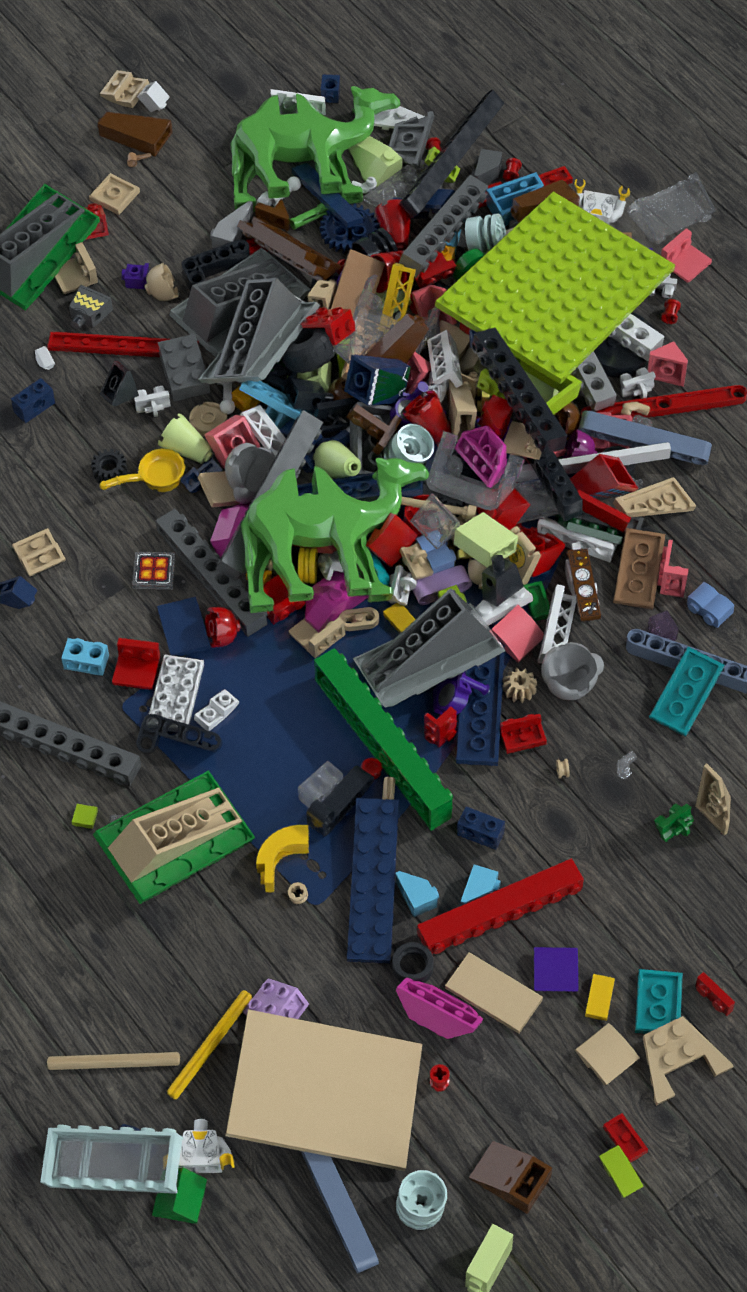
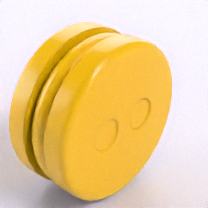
(308, 565)

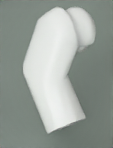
(367, 186)

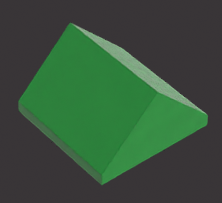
(184, 1204)

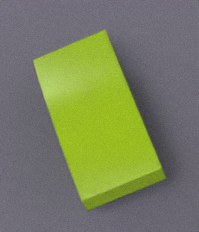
(620, 1171)

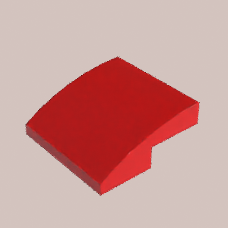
(390, 539)

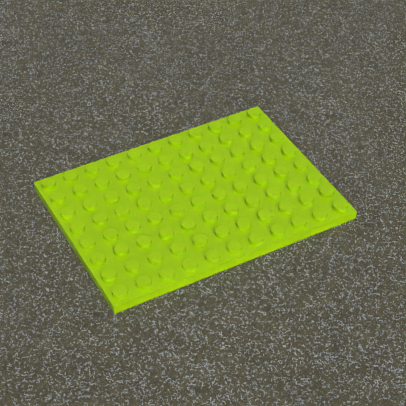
(556, 286)

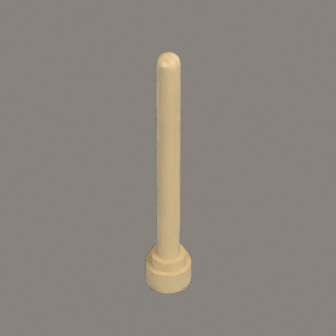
(467, 512)

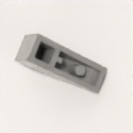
(227, 229)

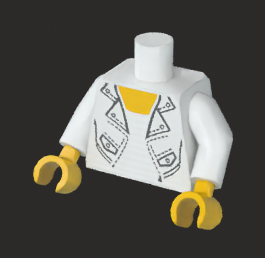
(603, 206)
(204, 1150)

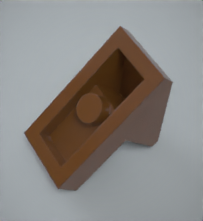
(276, 216)

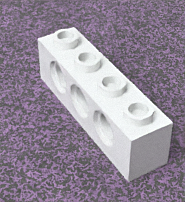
(637, 336)

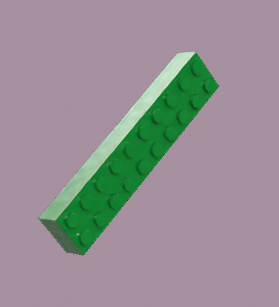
(383, 739)

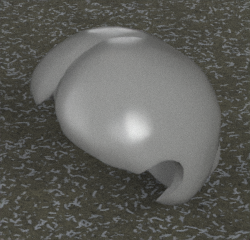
(246, 470)
(571, 670)

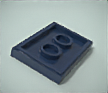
(183, 627)

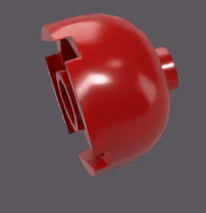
(221, 626)

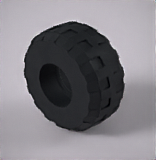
(308, 351)

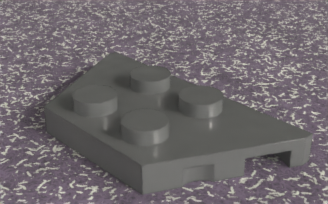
(411, 138)

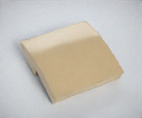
(124, 89)
(38, 552)
(607, 1053)

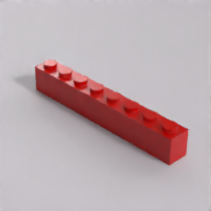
(500, 906)

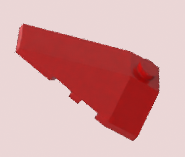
(547, 545)

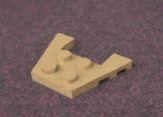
(674, 1047)

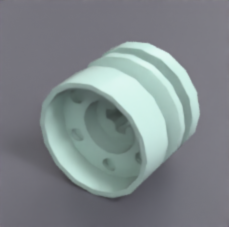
(485, 233)
(411, 444)
(421, 1187)

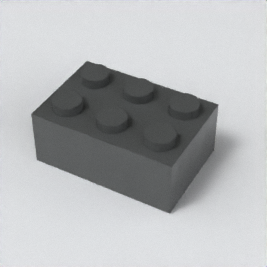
(183, 367)

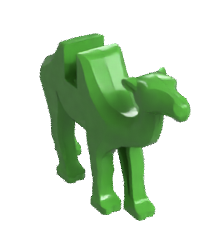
(302, 138)
(321, 520)

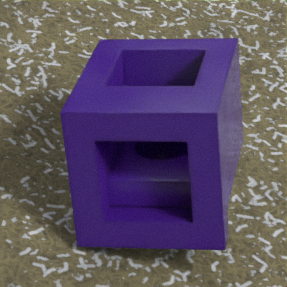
(135, 276)

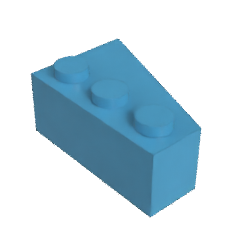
(501, 196)

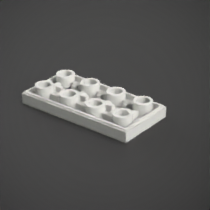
(176, 690)

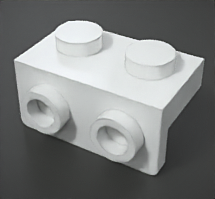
(328, 563)

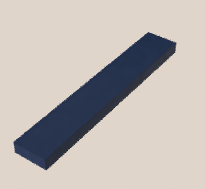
(333, 201)

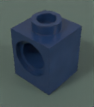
(330, 88)

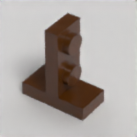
(374, 426)

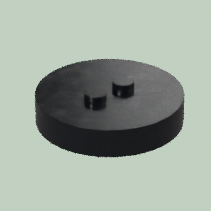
(619, 359)

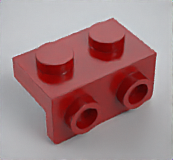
(441, 729)
(522, 733)

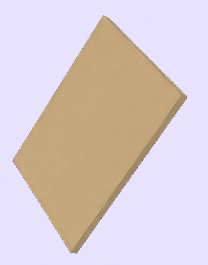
(325, 1090)

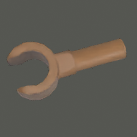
(133, 158)

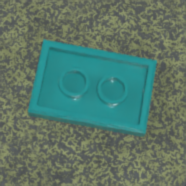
(657, 999)

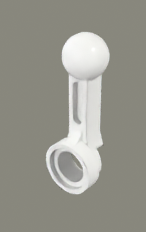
(294, 183)
(227, 405)

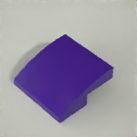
(555, 969)

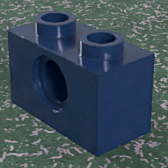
(33, 400)

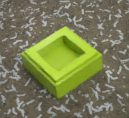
(84, 816)

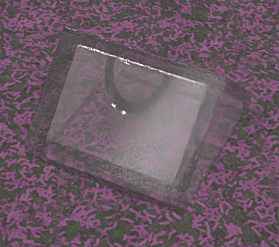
(357, 344)
(435, 521)

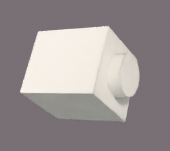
(153, 97)

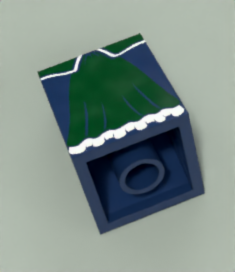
(376, 379)

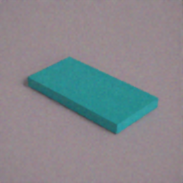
(686, 691)

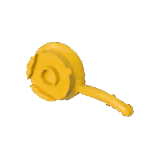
(158, 469)

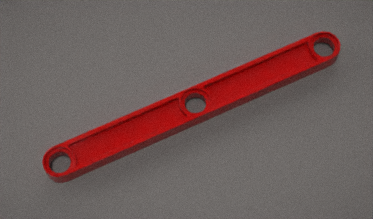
(683, 401)

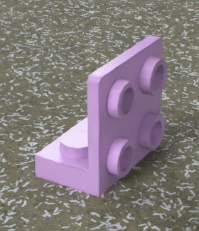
(278, 1000)

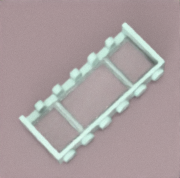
(112, 1159)

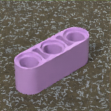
(428, 587)

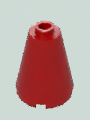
(395, 222)
(429, 414)

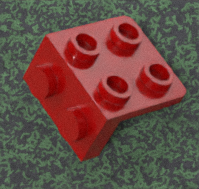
(436, 271)
(336, 321)
(282, 606)

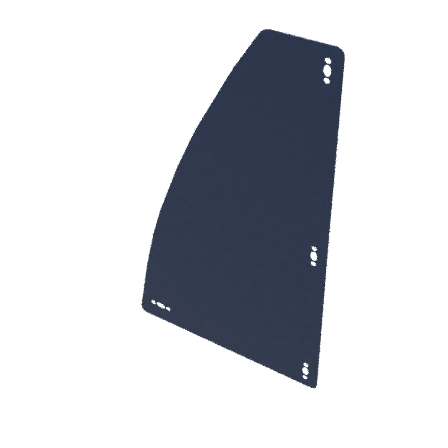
(292, 728)

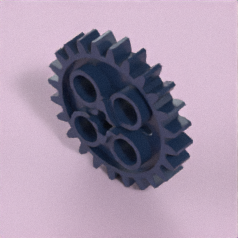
(336, 233)

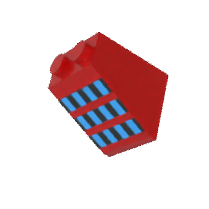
(604, 478)

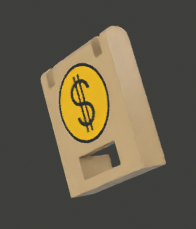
(522, 557)

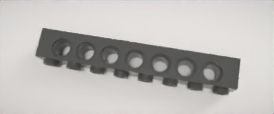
(444, 225)
(169, 527)
(72, 740)

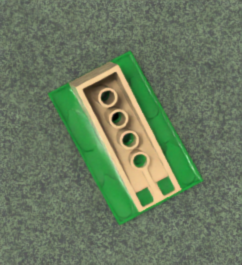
(173, 836)

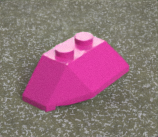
(483, 453)
(226, 526)
(329, 601)
(437, 1009)

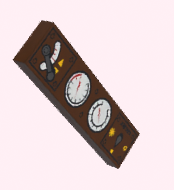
(584, 584)

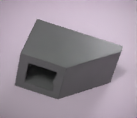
(487, 165)

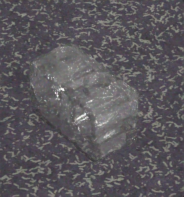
(320, 784)

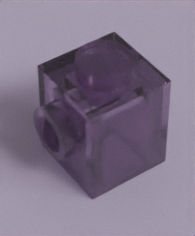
(663, 626)

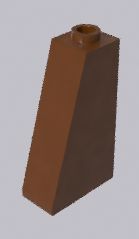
(135, 131)
(526, 203)
(401, 339)

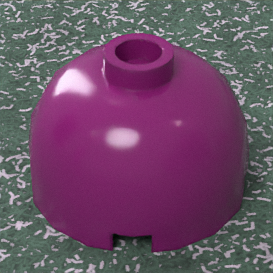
(579, 445)

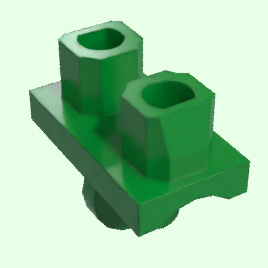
(676, 823)

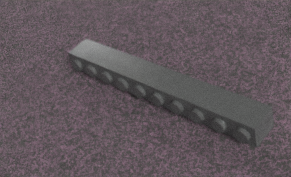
(290, 456)

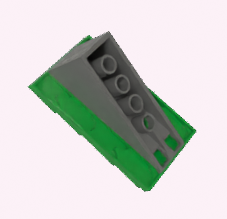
(40, 244)

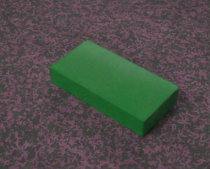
(540, 605)

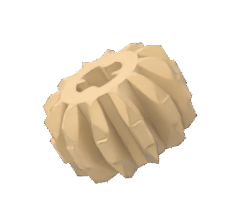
(519, 685)

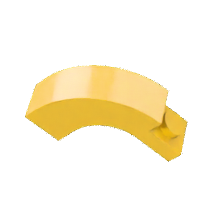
(280, 844)

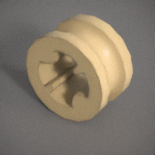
(562, 768)
(298, 900)

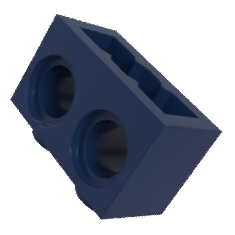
(480, 828)

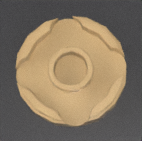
(206, 417)

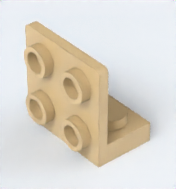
(77, 271)
(317, 642)

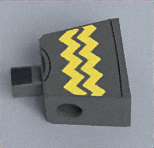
(89, 307)

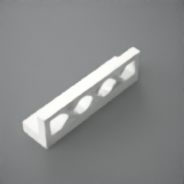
(448, 355)
(265, 429)
(596, 547)
(552, 626)

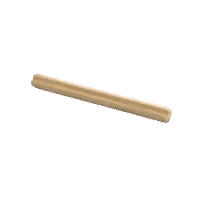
(113, 1061)

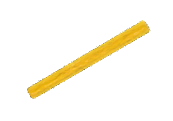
(209, 1044)

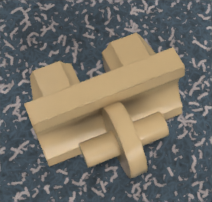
(416, 561)

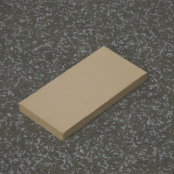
(494, 992)

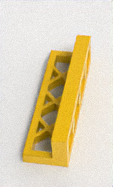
(392, 291)

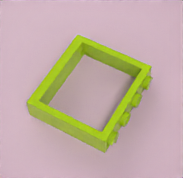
(567, 389)

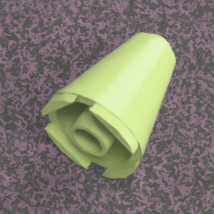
(185, 440)
(336, 460)

